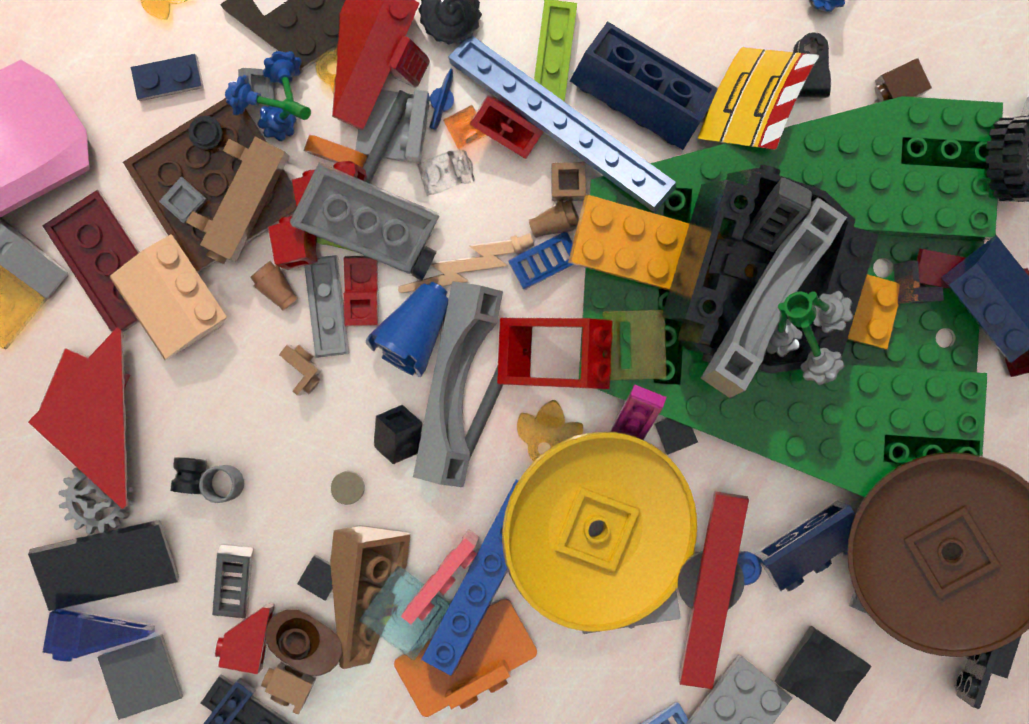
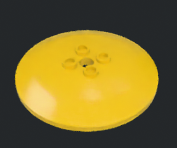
(643, 542)

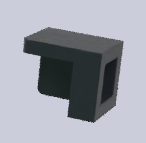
(397, 434)

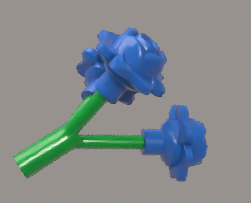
(279, 116)

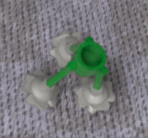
(802, 310)

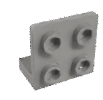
(410, 133)

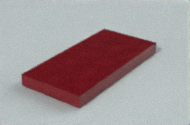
(95, 248)

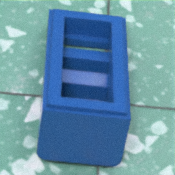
(521, 274)

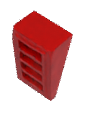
(408, 62)

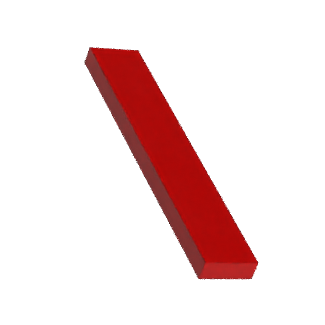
(713, 589)

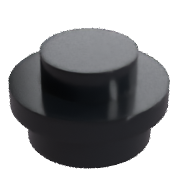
(205, 132)

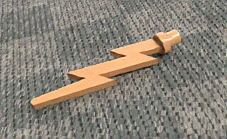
(486, 261)

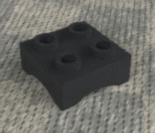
(822, 673)

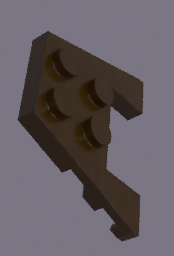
(295, 26)

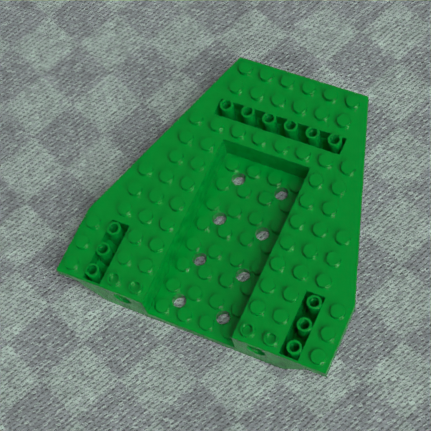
(916, 181)

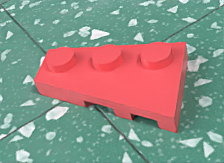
(442, 579)

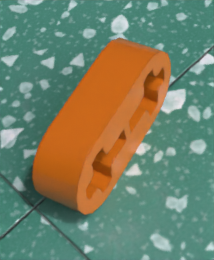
(332, 151)

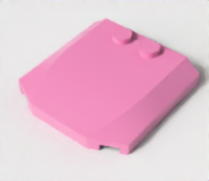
(38, 137)

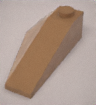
(359, 569)

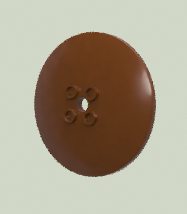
(899, 563)

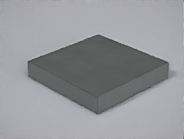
(140, 677)

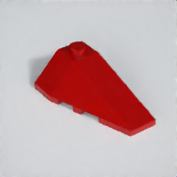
(364, 48)

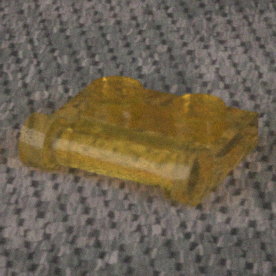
(646, 344)

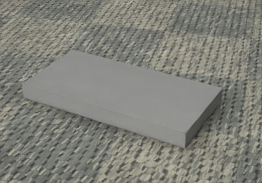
(364, 218)

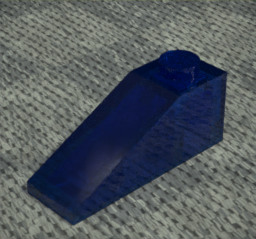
(79, 634)

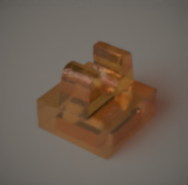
(460, 129)

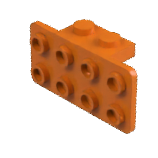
(493, 652)

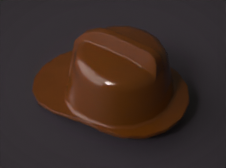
(303, 642)

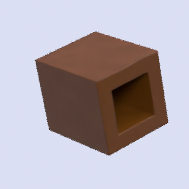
(904, 80)

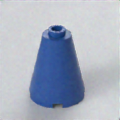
(412, 329)

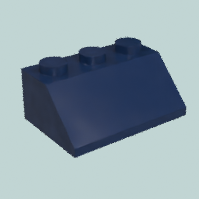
(995, 295)
(808, 546)

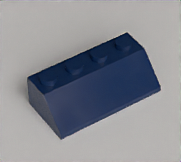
(644, 85)

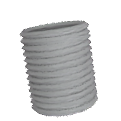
(206, 484)

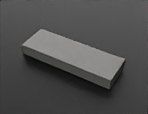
(326, 307)

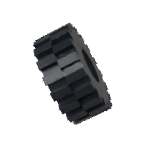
(1009, 159)

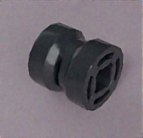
(188, 475)

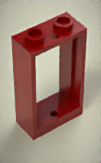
(515, 352)

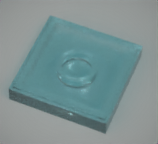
(385, 613)

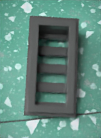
(787, 196)
(232, 554)

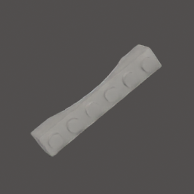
(749, 335)
(442, 447)

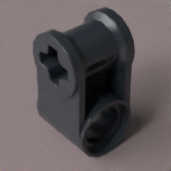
(819, 79)

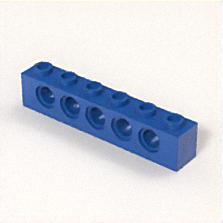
(470, 600)

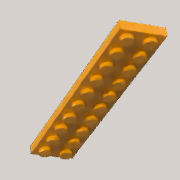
(648, 249)

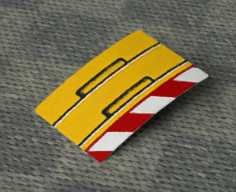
(756, 97)

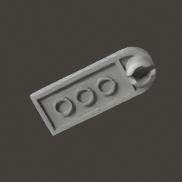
(742, 698)

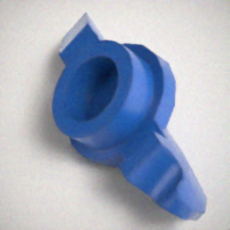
(441, 100)

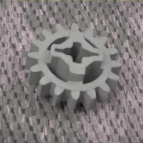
(92, 510)

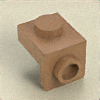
(301, 360)

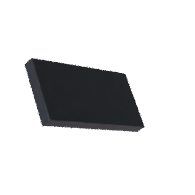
(103, 565)

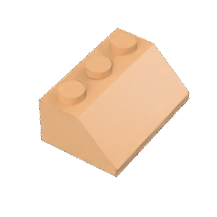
(168, 297)

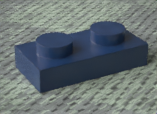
(167, 77)

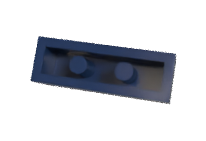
(231, 703)

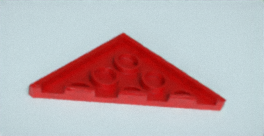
(89, 419)

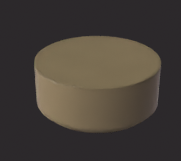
(347, 487)

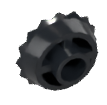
(450, 19)

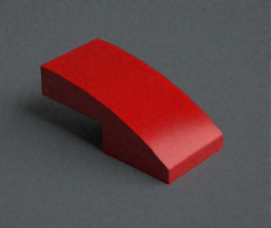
(360, 291)

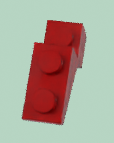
(291, 245)

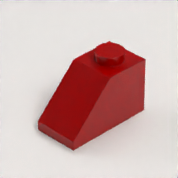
(246, 643)

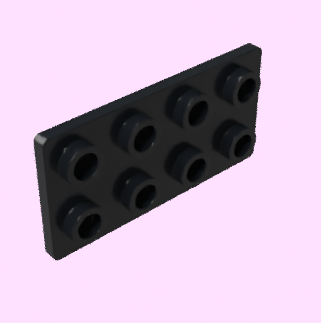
(973, 681)

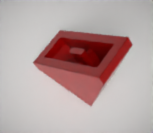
(506, 126)

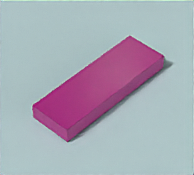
(638, 412)

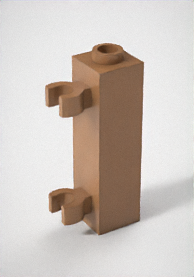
(243, 200)

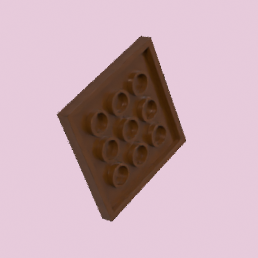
(208, 171)

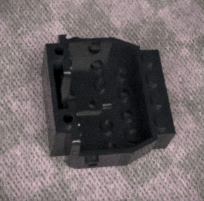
(711, 274)

